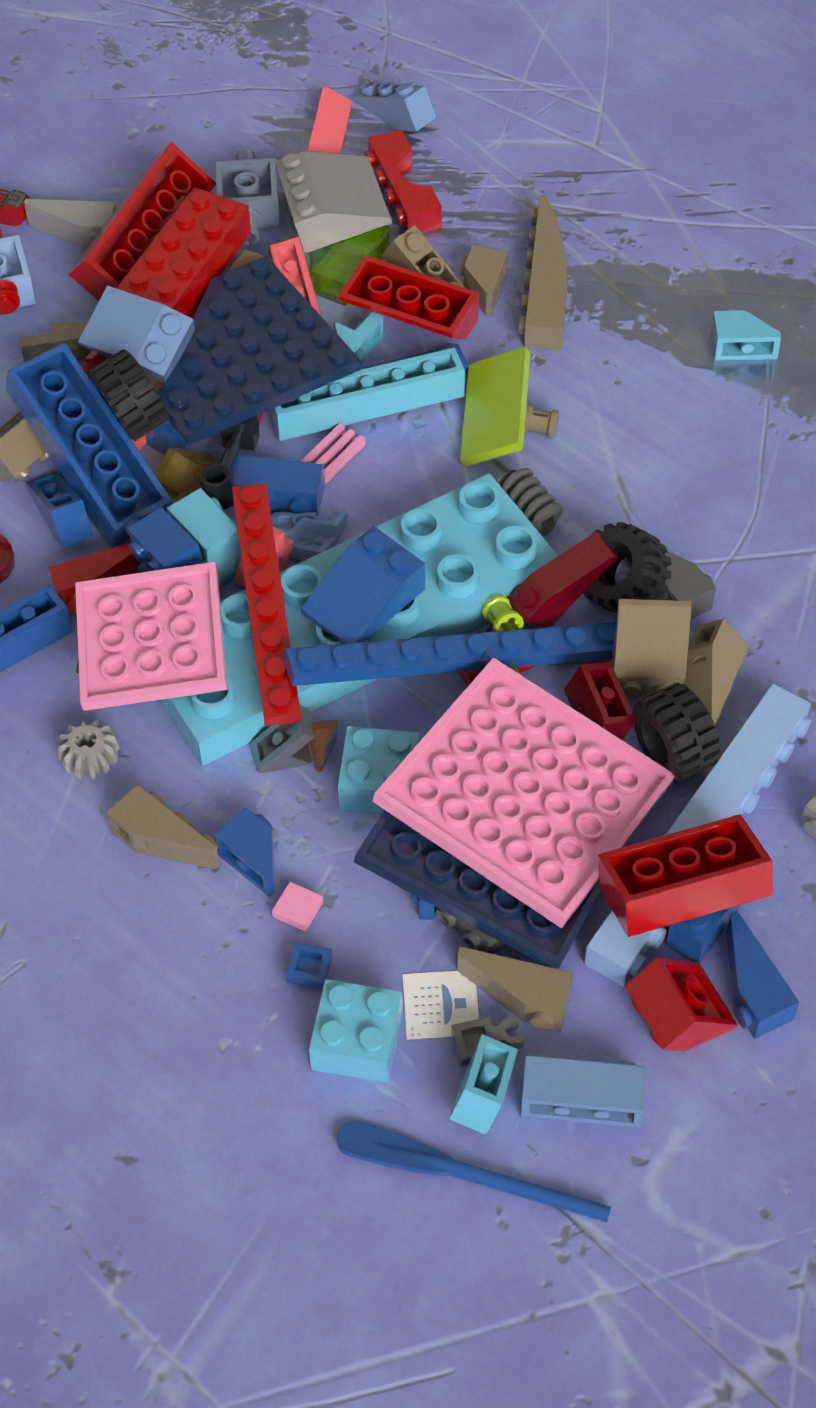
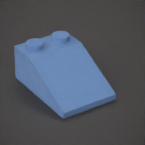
(140, 326)

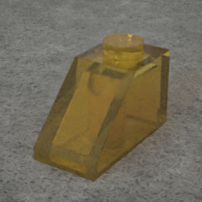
(181, 471)

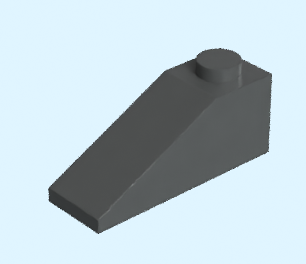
(686, 584)

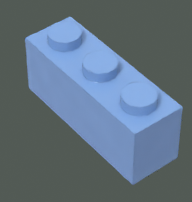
(583, 1090)

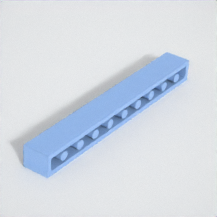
(726, 792)

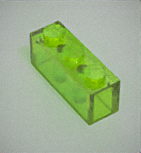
(343, 259)

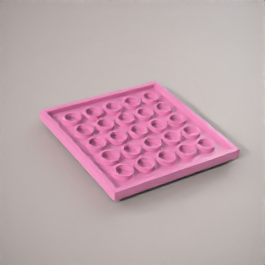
(524, 790)

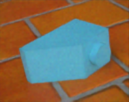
(743, 337)
(484, 1084)

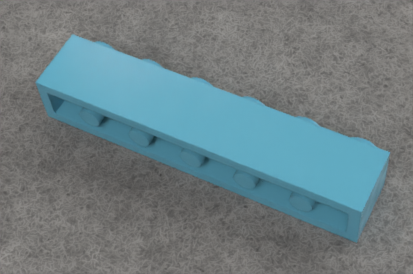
(373, 394)

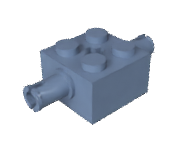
(253, 184)

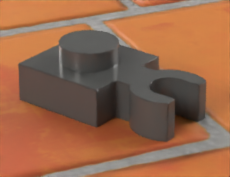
(468, 1033)

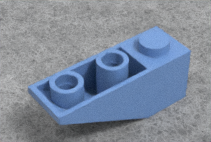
(399, 105)

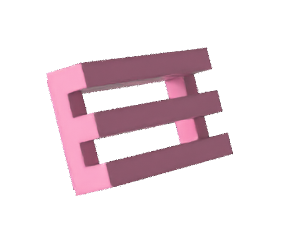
(328, 448)

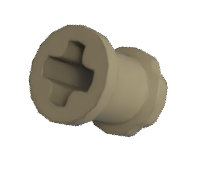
(541, 421)

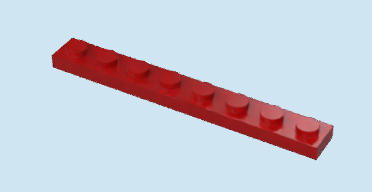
(265, 603)

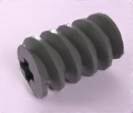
(531, 499)

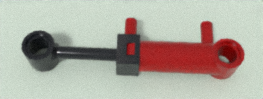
(217, 479)

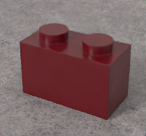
(599, 697)

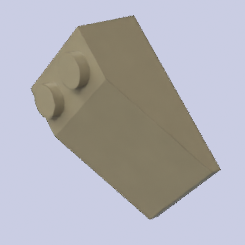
(650, 645)

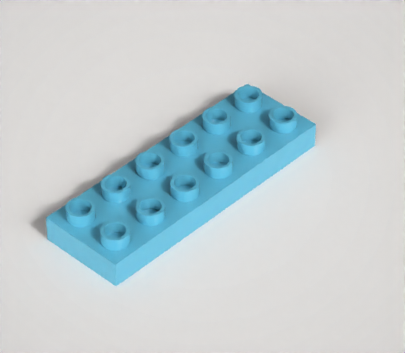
(471, 548)

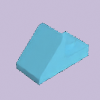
(364, 337)

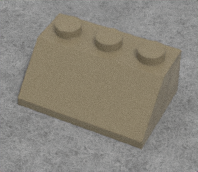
(18, 449)

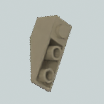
(415, 253)
(713, 663)
(156, 831)

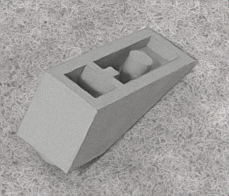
(69, 219)

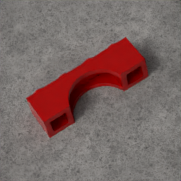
(412, 203)

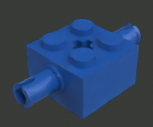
(160, 542)

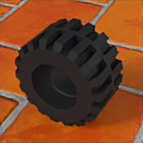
(129, 394)
(647, 570)
(677, 731)

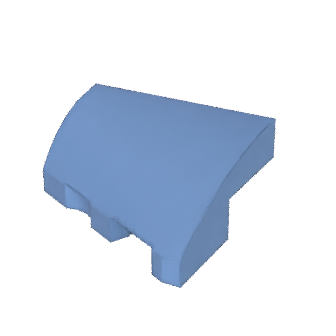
(309, 533)

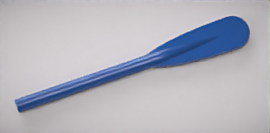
(400, 1152)

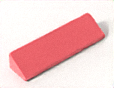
(330, 123)
(292, 263)

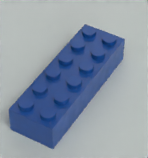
(85, 441)

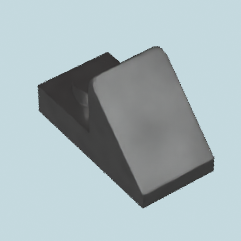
(284, 745)

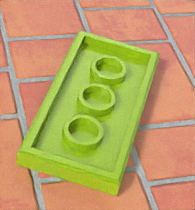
(495, 406)

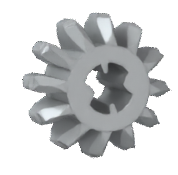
(88, 749)

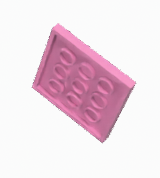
(150, 636)

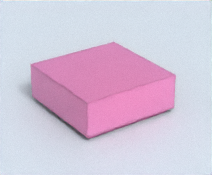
(297, 906)

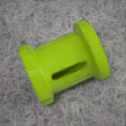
(501, 614)

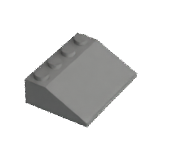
(331, 197)

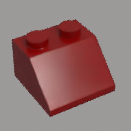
(679, 1004)

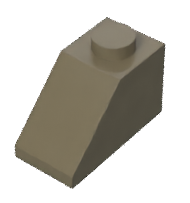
(485, 273)

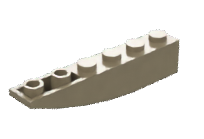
(546, 282)

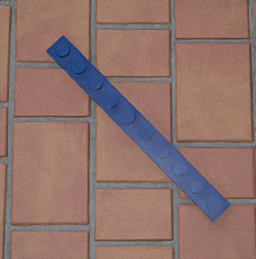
(448, 653)

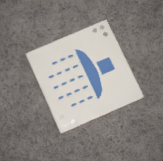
(436, 1002)

